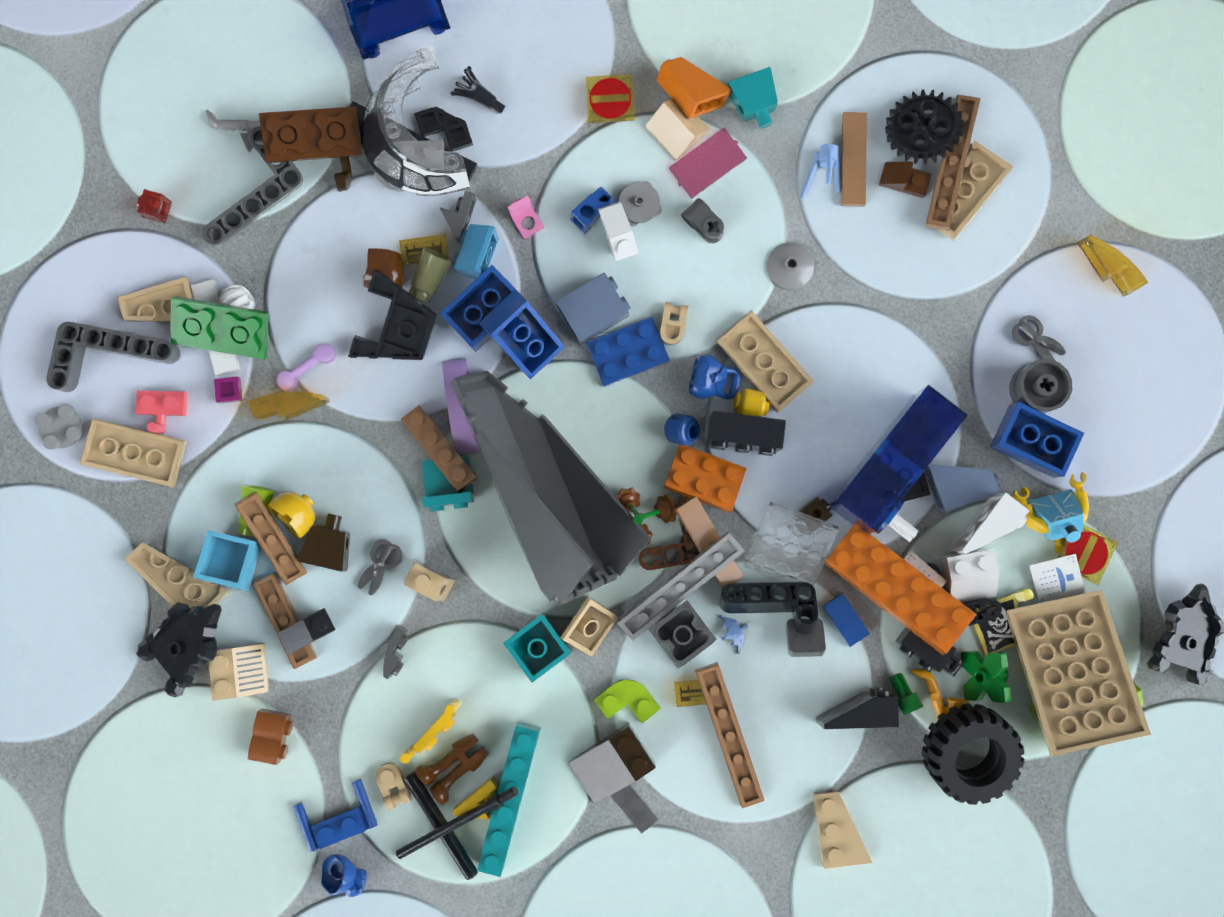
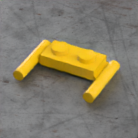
(428, 740)

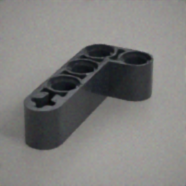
(769, 604)

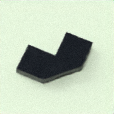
(437, 120)

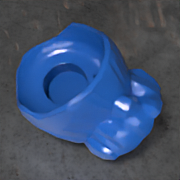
(342, 876)

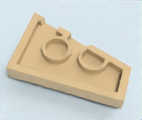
(154, 302)
(837, 833)

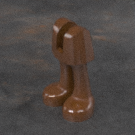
(428, 774)

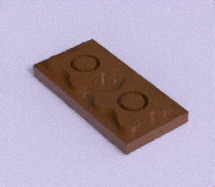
(310, 134)

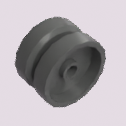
(1041, 385)

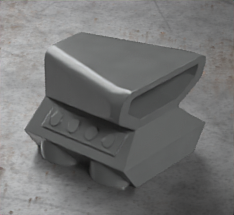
(682, 634)

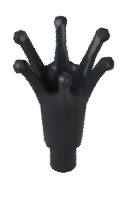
(477, 92)

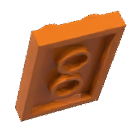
(706, 477)

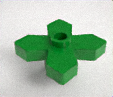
(987, 676)

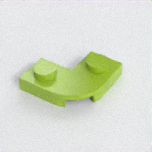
(630, 693)

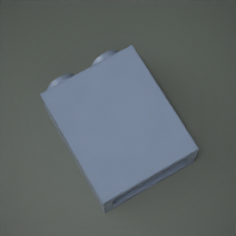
(593, 308)

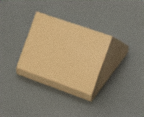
(675, 130)
(589, 626)

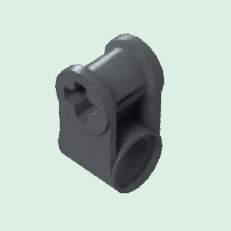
(700, 218)

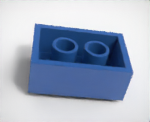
(475, 304)
(522, 334)
(1037, 440)

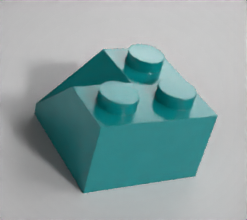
(537, 647)

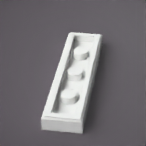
(222, 362)

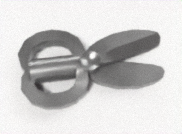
(1040, 343)
(376, 570)

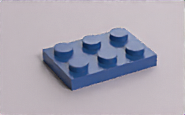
(628, 351)

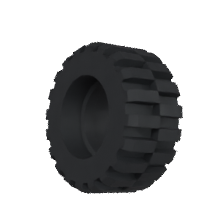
(990, 776)

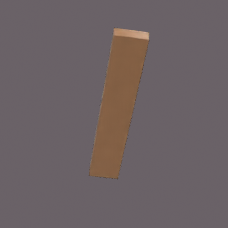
(952, 169)
(729, 735)

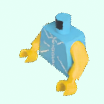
(1058, 513)

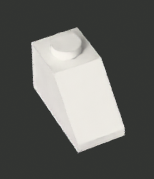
(618, 231)

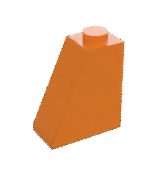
(691, 87)

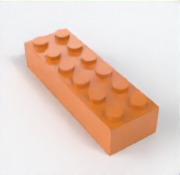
(900, 589)

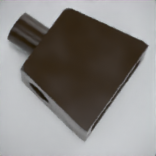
(327, 545)

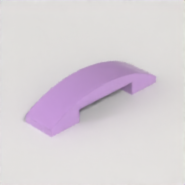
(461, 433)

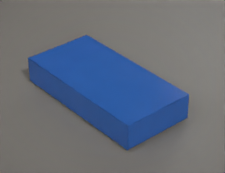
(846, 620)

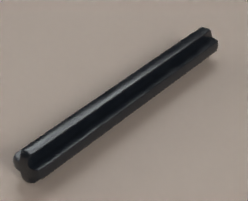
(437, 819)

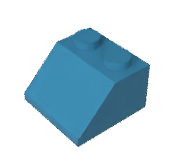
(476, 250)

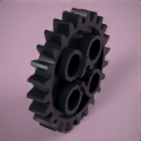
(943, 116)

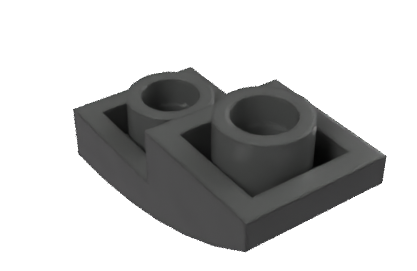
(392, 659)

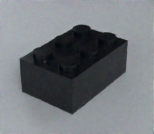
(745, 433)

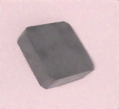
(805, 644)

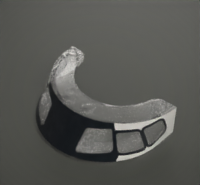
(391, 147)

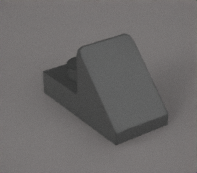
(459, 221)

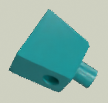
(755, 96)

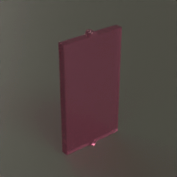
(707, 163)

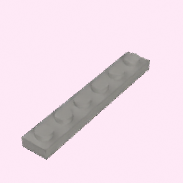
(680, 585)

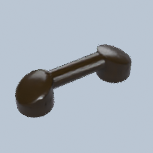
(343, 178)

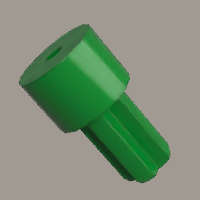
(908, 701)

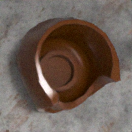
(387, 262)

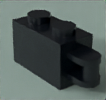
(928, 656)

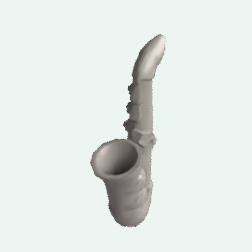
(240, 125)

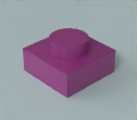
(228, 390)

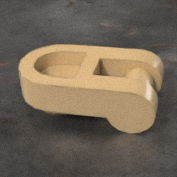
(673, 331)
(388, 777)

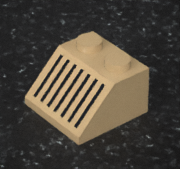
(239, 672)

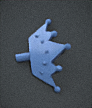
(734, 632)

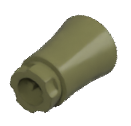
(429, 274)

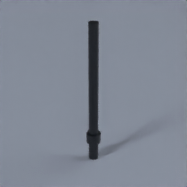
(493, 803)

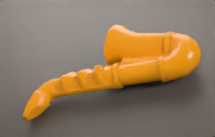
(935, 694)

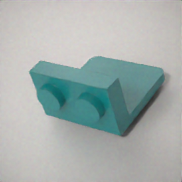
(440, 491)

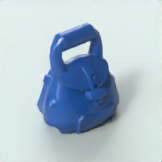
(710, 378)

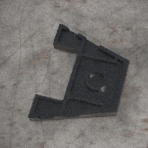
(405, 328)

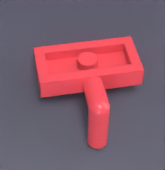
(161, 405)

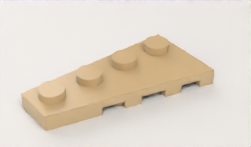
(980, 179)
(173, 579)

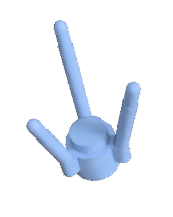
(828, 158)

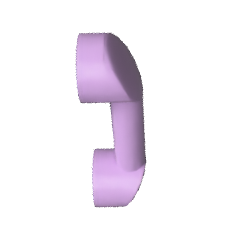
(322, 353)

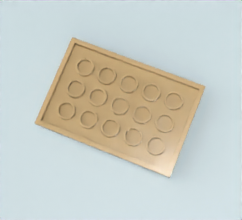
(1077, 673)

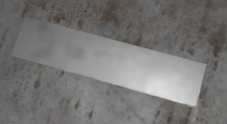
(634, 808)

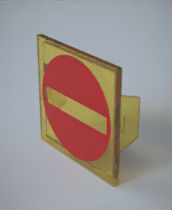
(610, 98)
(1092, 553)

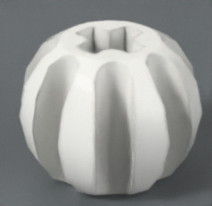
(237, 296)

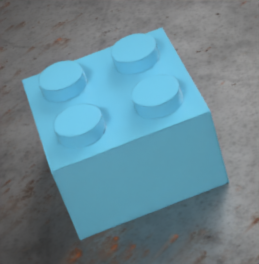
(227, 561)

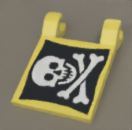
(996, 634)

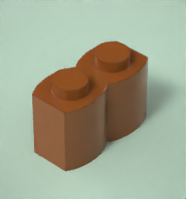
(270, 736)

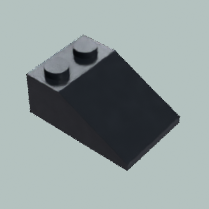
(864, 710)

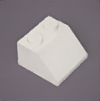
(971, 575)

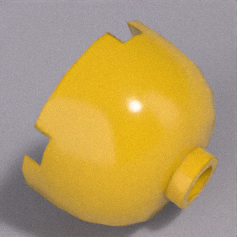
(294, 512)

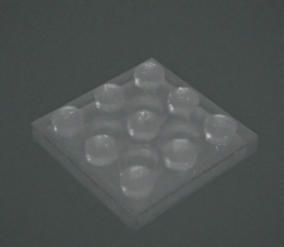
(790, 545)

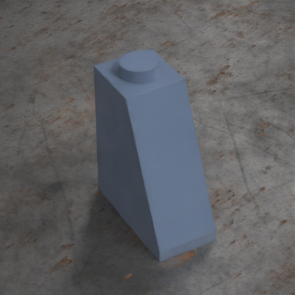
(960, 485)

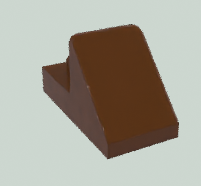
(904, 178)

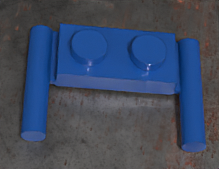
(338, 826)

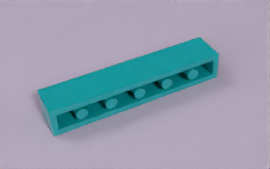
(504, 818)

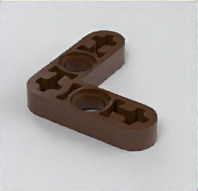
(687, 541)

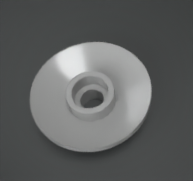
(789, 277)

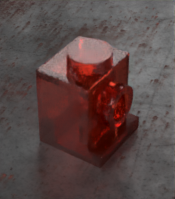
(149, 206)

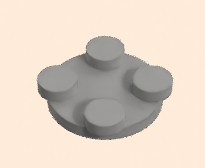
(640, 202)
(59, 427)

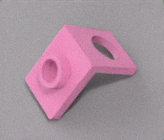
(521, 209)

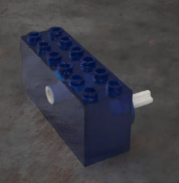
(895, 463)

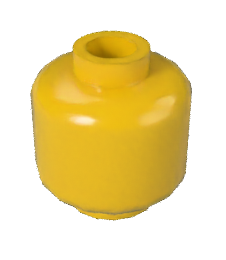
(751, 403)

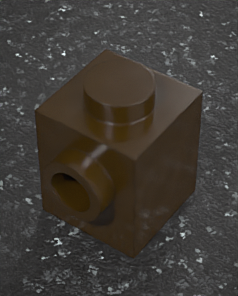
(817, 508)

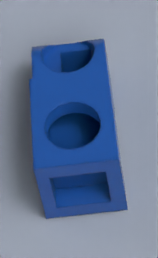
(587, 211)

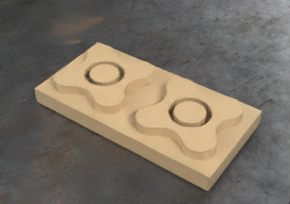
(764, 361)
(133, 452)

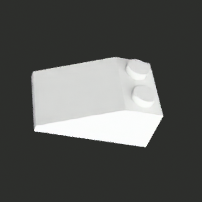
(994, 519)

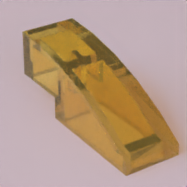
(1112, 264)
(285, 404)

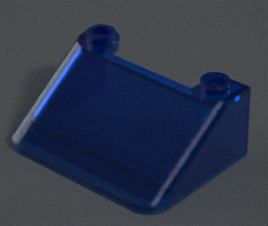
(384, 20)

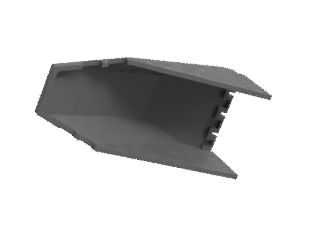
(555, 503)

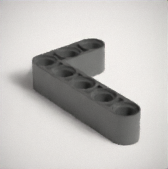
(258, 194)
(106, 343)

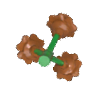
(662, 509)

